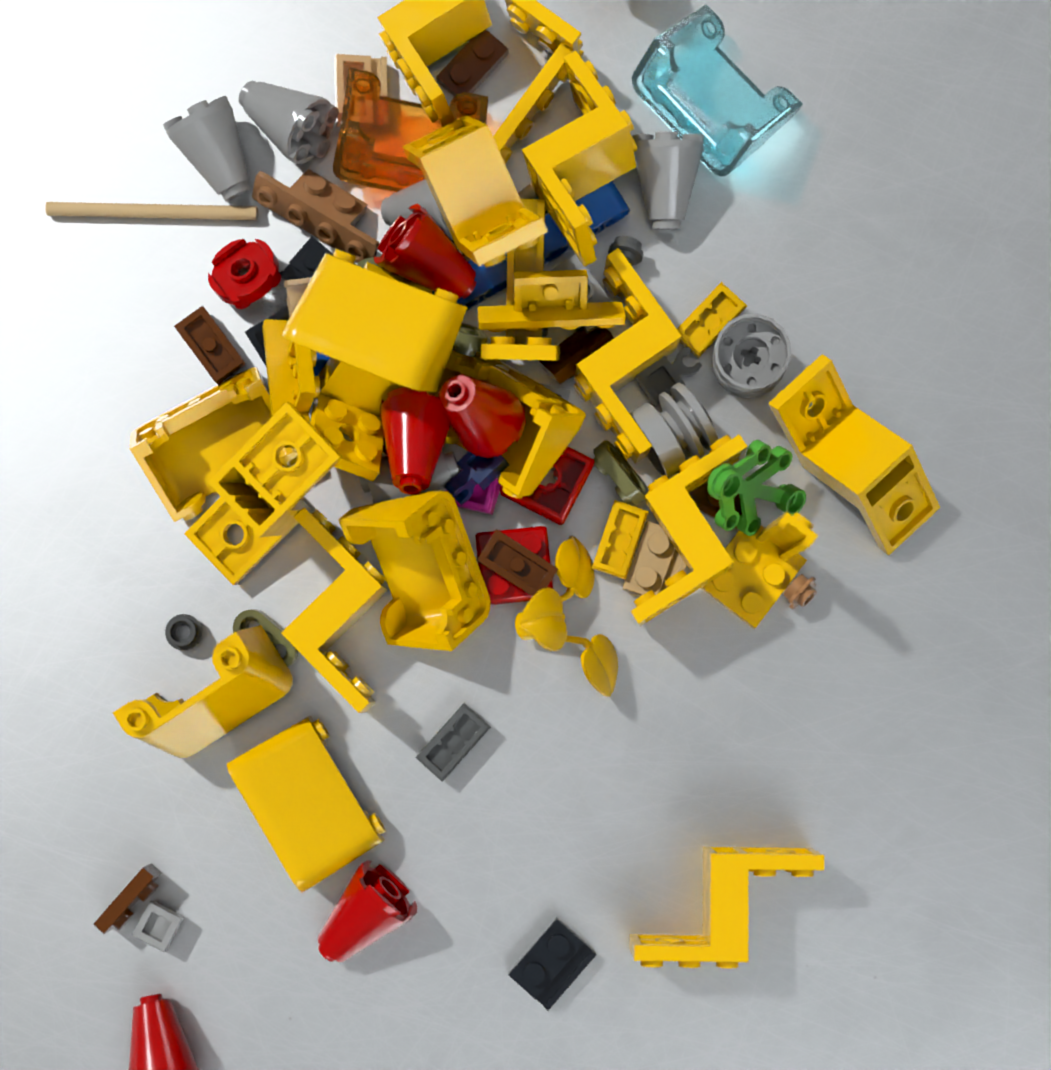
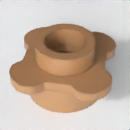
(800, 591)

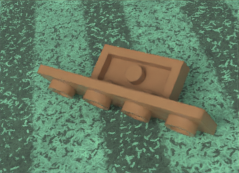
(318, 209)

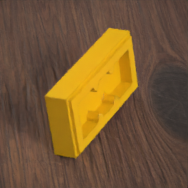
(709, 318)
(619, 539)

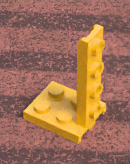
(556, 38)
(521, 343)
(762, 567)

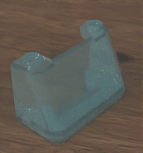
(705, 93)

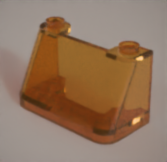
(378, 127)

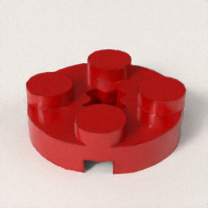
(253, 285)

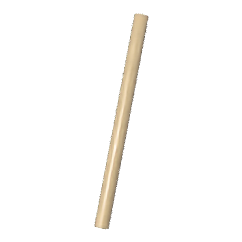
(136, 210)

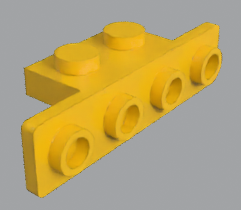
(550, 301)
(289, 370)

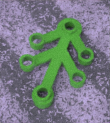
(727, 482)

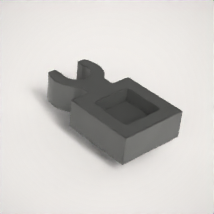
(663, 375)

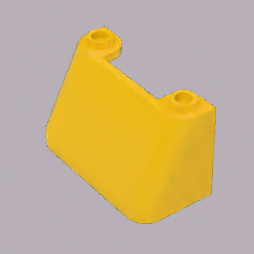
(376, 323)
(548, 426)
(199, 437)
(426, 567)
(250, 681)
(304, 803)

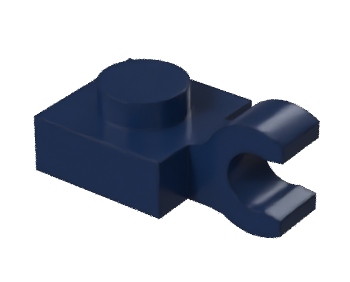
(475, 471)

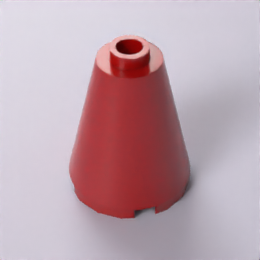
(425, 254)
(482, 415)
(414, 437)
(365, 913)
(158, 1037)

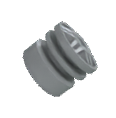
(755, 335)
(678, 427)

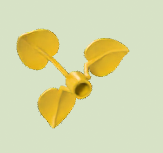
(545, 618)

